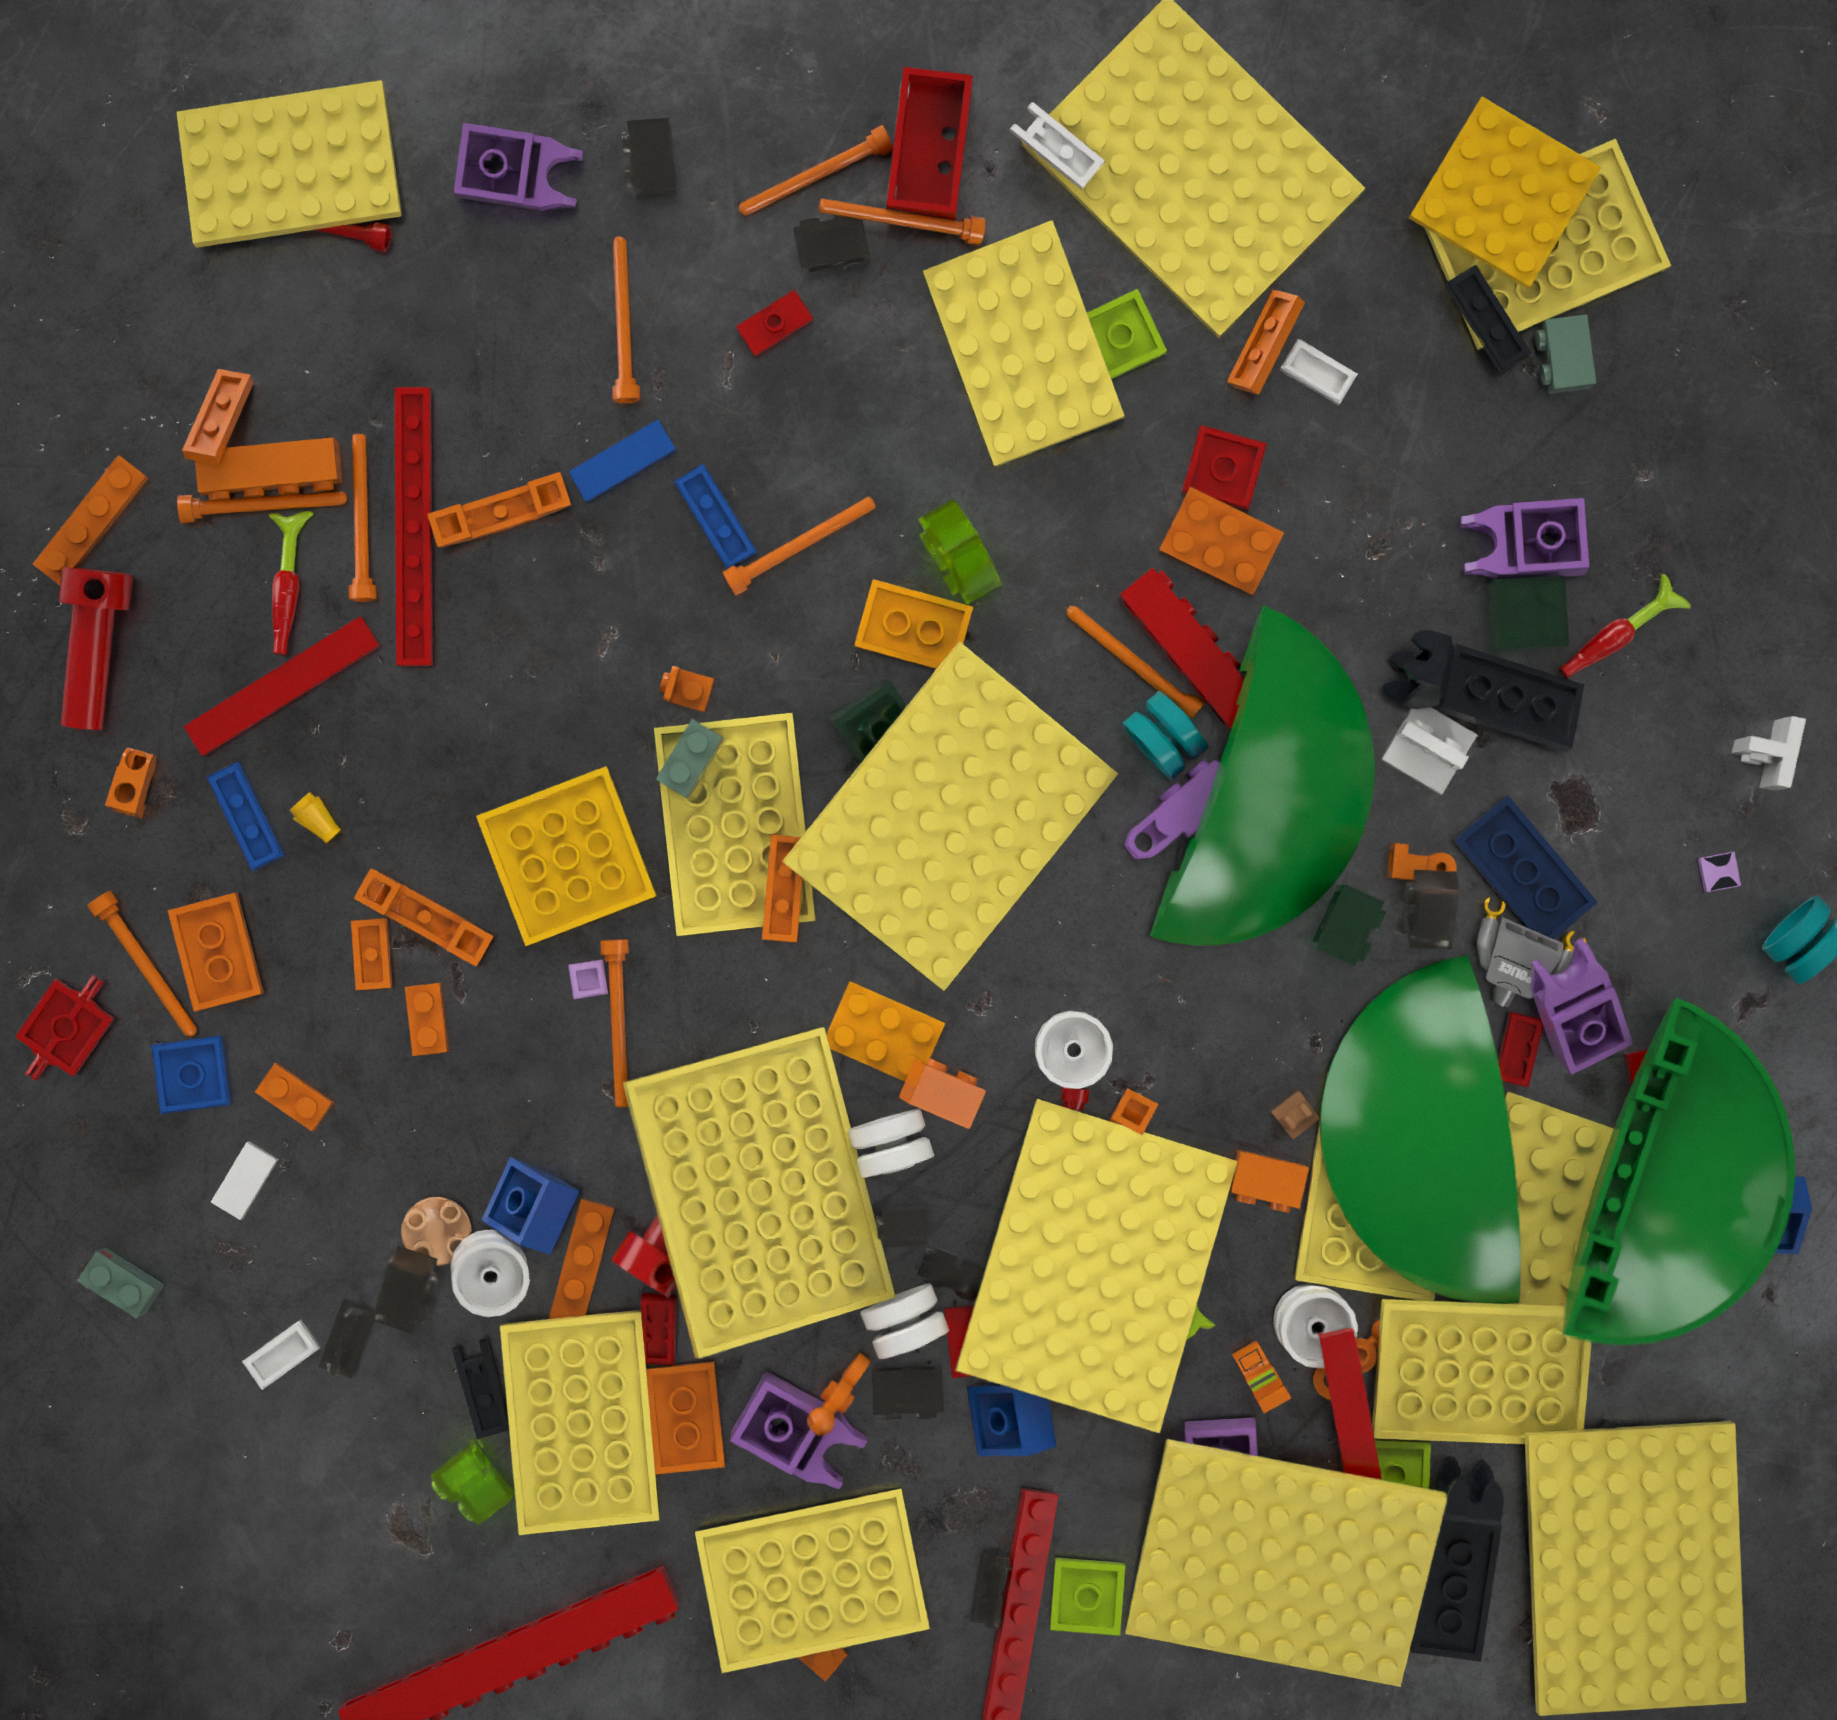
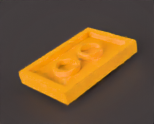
(911, 624)
(882, 1032)

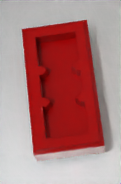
(774, 323)
(1519, 1048)
(659, 1328)

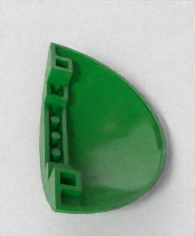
(1283, 797)
(1424, 1137)
(1685, 1189)

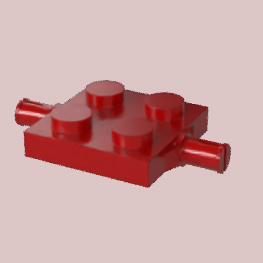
(65, 1027)

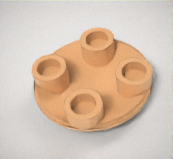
(435, 1228)

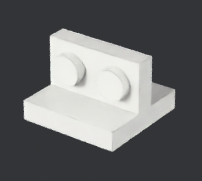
(1429, 748)
(1778, 753)

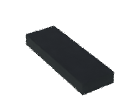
(1487, 318)

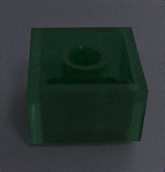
(1528, 614)
(867, 718)
(1347, 925)

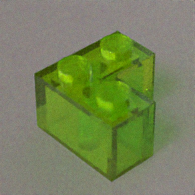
(958, 551)
(472, 1481)

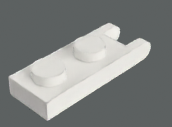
(1059, 147)

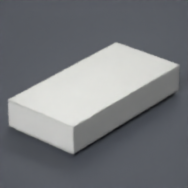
(1318, 372)
(244, 1180)
(281, 1354)

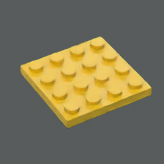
(1505, 192)
(566, 856)

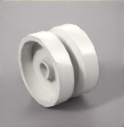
(1064, 1030)
(891, 1144)
(509, 1277)
(1300, 1310)
(907, 1327)

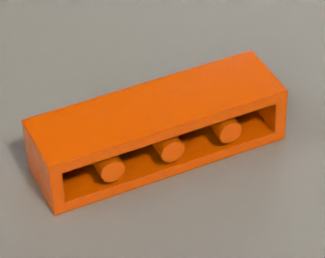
(270, 468)

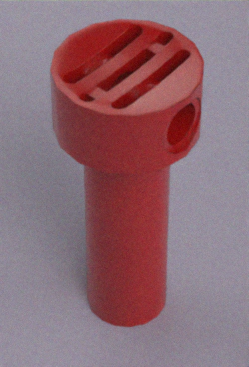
(90, 642)
(647, 1258)

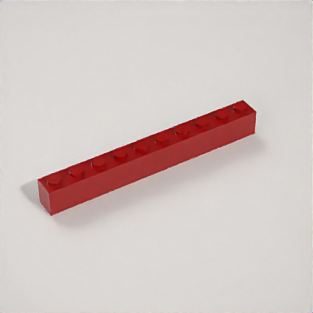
(521, 1652)

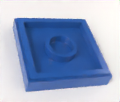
(191, 1074)

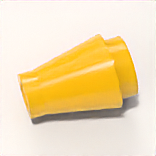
(314, 816)

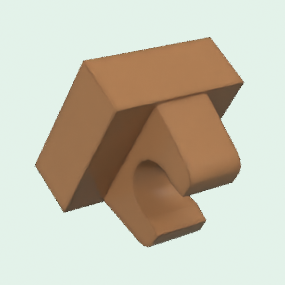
(1295, 1114)

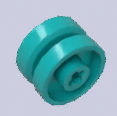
(1170, 731)
(1804, 940)

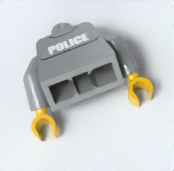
(1509, 950)

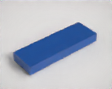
(622, 461)
(715, 517)
(245, 816)

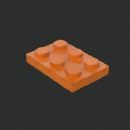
(1221, 540)
(215, 952)
(685, 1417)

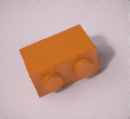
(942, 1093)
(1268, 1180)

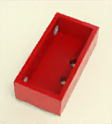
(927, 107)

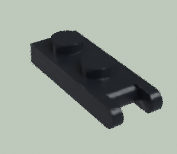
(482, 1391)

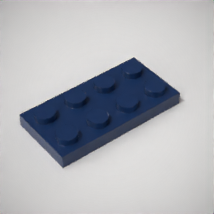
(1525, 870)

